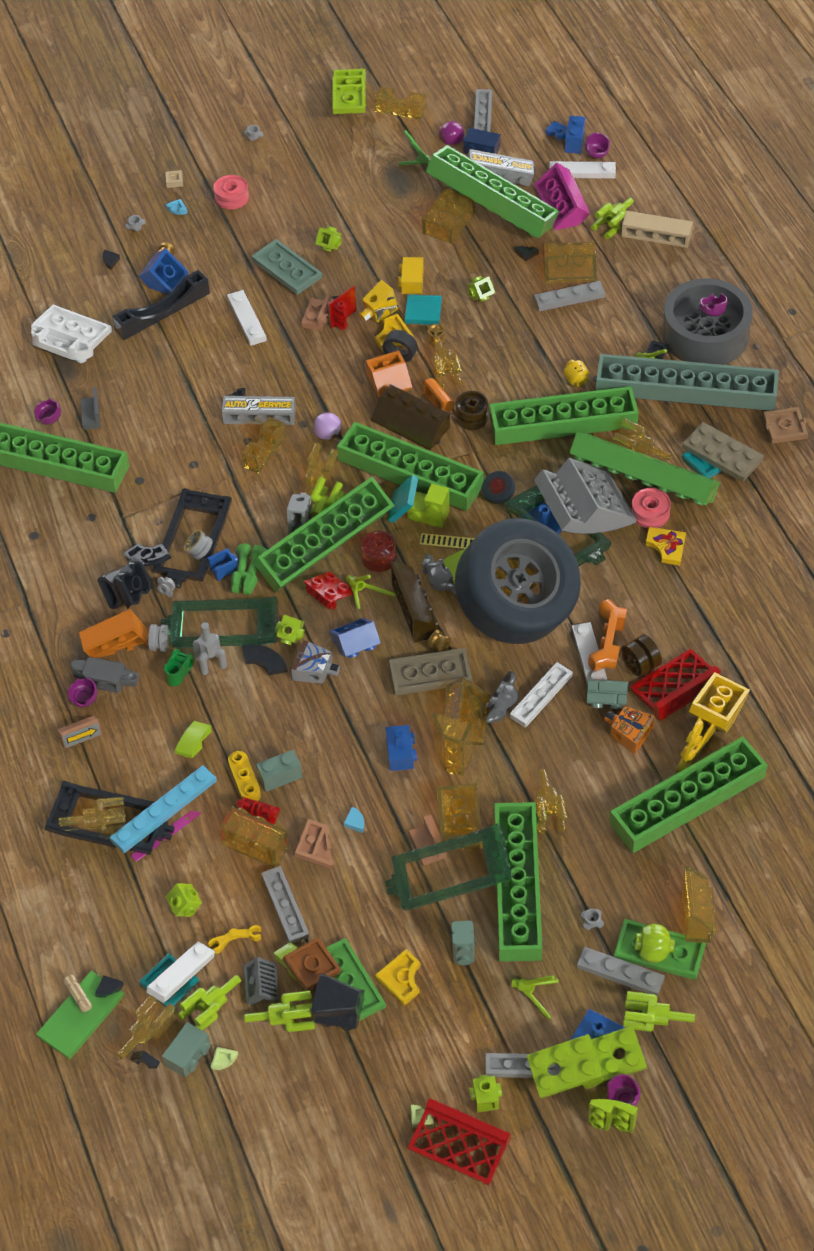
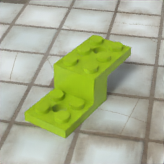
(349, 91)
(586, 1061)

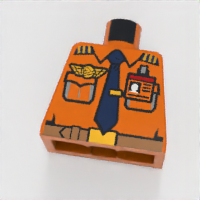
(630, 727)

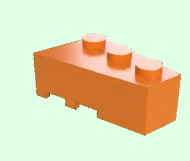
(114, 634)

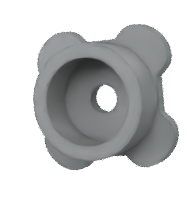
(253, 132)
(135, 223)
(166, 586)
(592, 913)

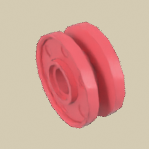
(231, 192)
(651, 507)

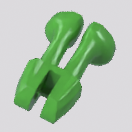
(244, 578)

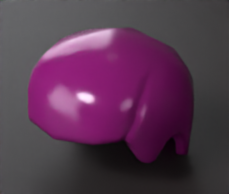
(451, 133)
(597, 145)
(713, 306)
(47, 412)
(83, 692)
(623, 1089)

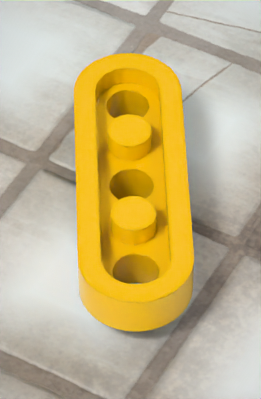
(247, 782)

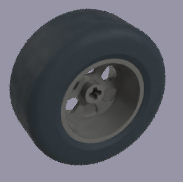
(543, 554)

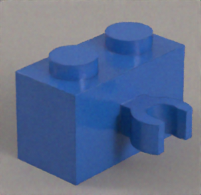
(573, 134)
(400, 747)

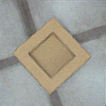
(174, 179)

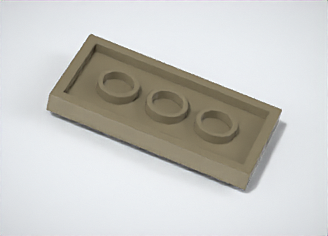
(722, 451)
(429, 671)

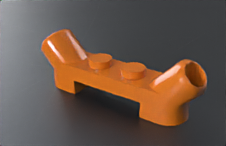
(615, 620)

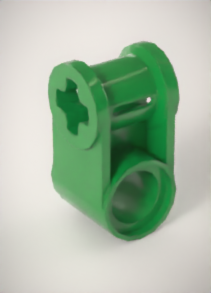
(178, 667)

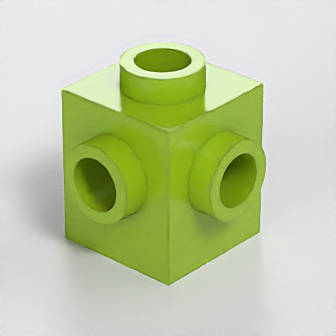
(328, 238)
(480, 288)
(287, 623)
(183, 900)
(485, 1093)

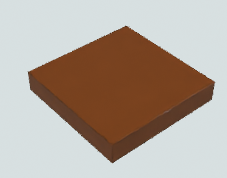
(309, 962)

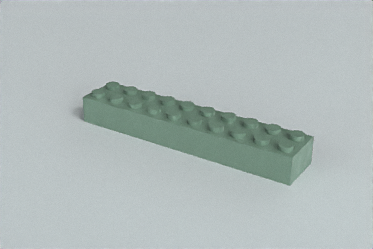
(690, 381)

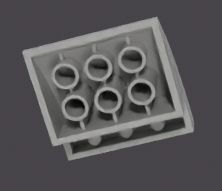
(584, 498)

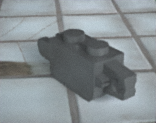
(106, 674)

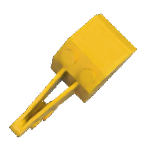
(716, 706)

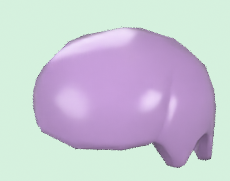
(327, 425)

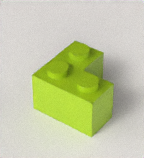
(431, 507)

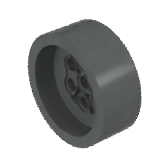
(702, 337)

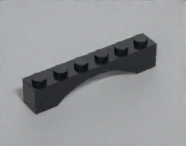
(187, 292)

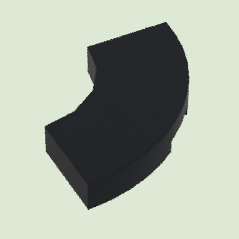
(148, 555)
(264, 657)

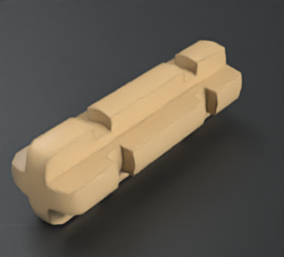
(77, 993)

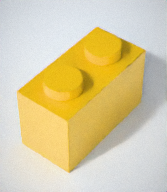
(412, 275)

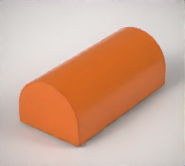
(437, 395)

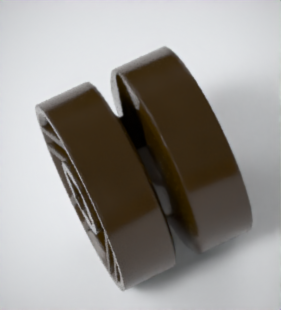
(471, 410)
(641, 655)

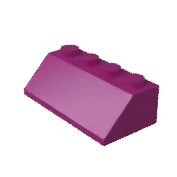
(562, 193)

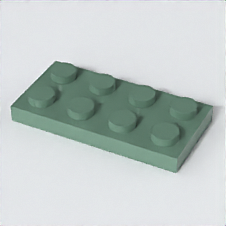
(286, 266)

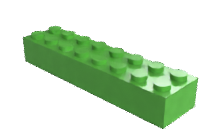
(492, 191)
(562, 415)
(62, 458)
(399, 460)
(643, 467)
(323, 534)
(687, 794)
(519, 897)

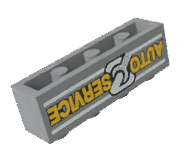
(510, 168)
(257, 409)

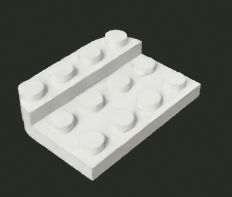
(68, 333)

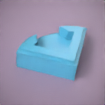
(176, 207)
(355, 820)

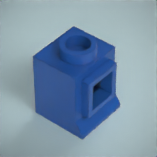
(223, 564)

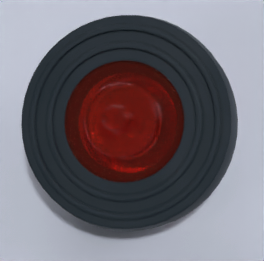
(498, 487)

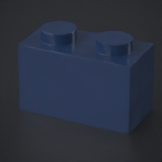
(482, 141)

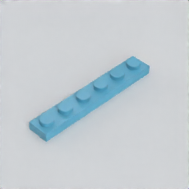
(163, 809)

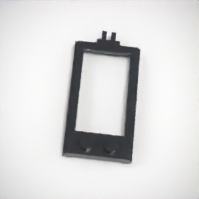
(198, 502)
(65, 806)

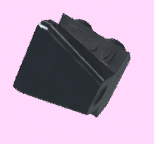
(125, 584)
(337, 1003)

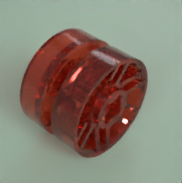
(378, 551)

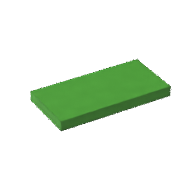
(683, 961)
(356, 976)
(70, 1026)

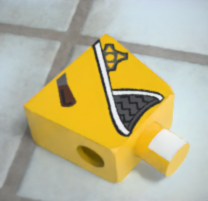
(379, 303)

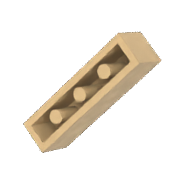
(657, 229)

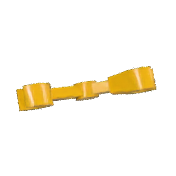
(233, 934)

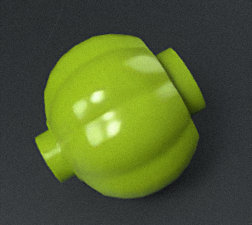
(654, 943)

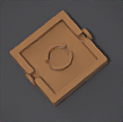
(785, 425)

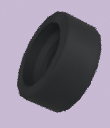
(402, 338)

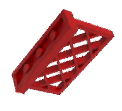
(685, 691)
(463, 1122)

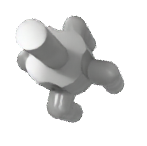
(208, 647)

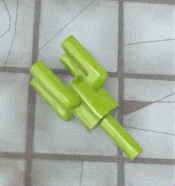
(612, 216)
(320, 499)
(207, 1002)
(286, 1013)
(651, 1013)

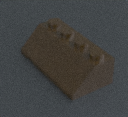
(411, 417)
(413, 601)

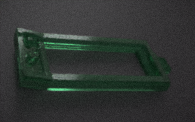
(531, 498)
(266, 620)
(496, 861)

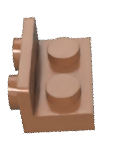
(316, 313)

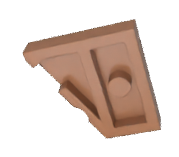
(315, 845)

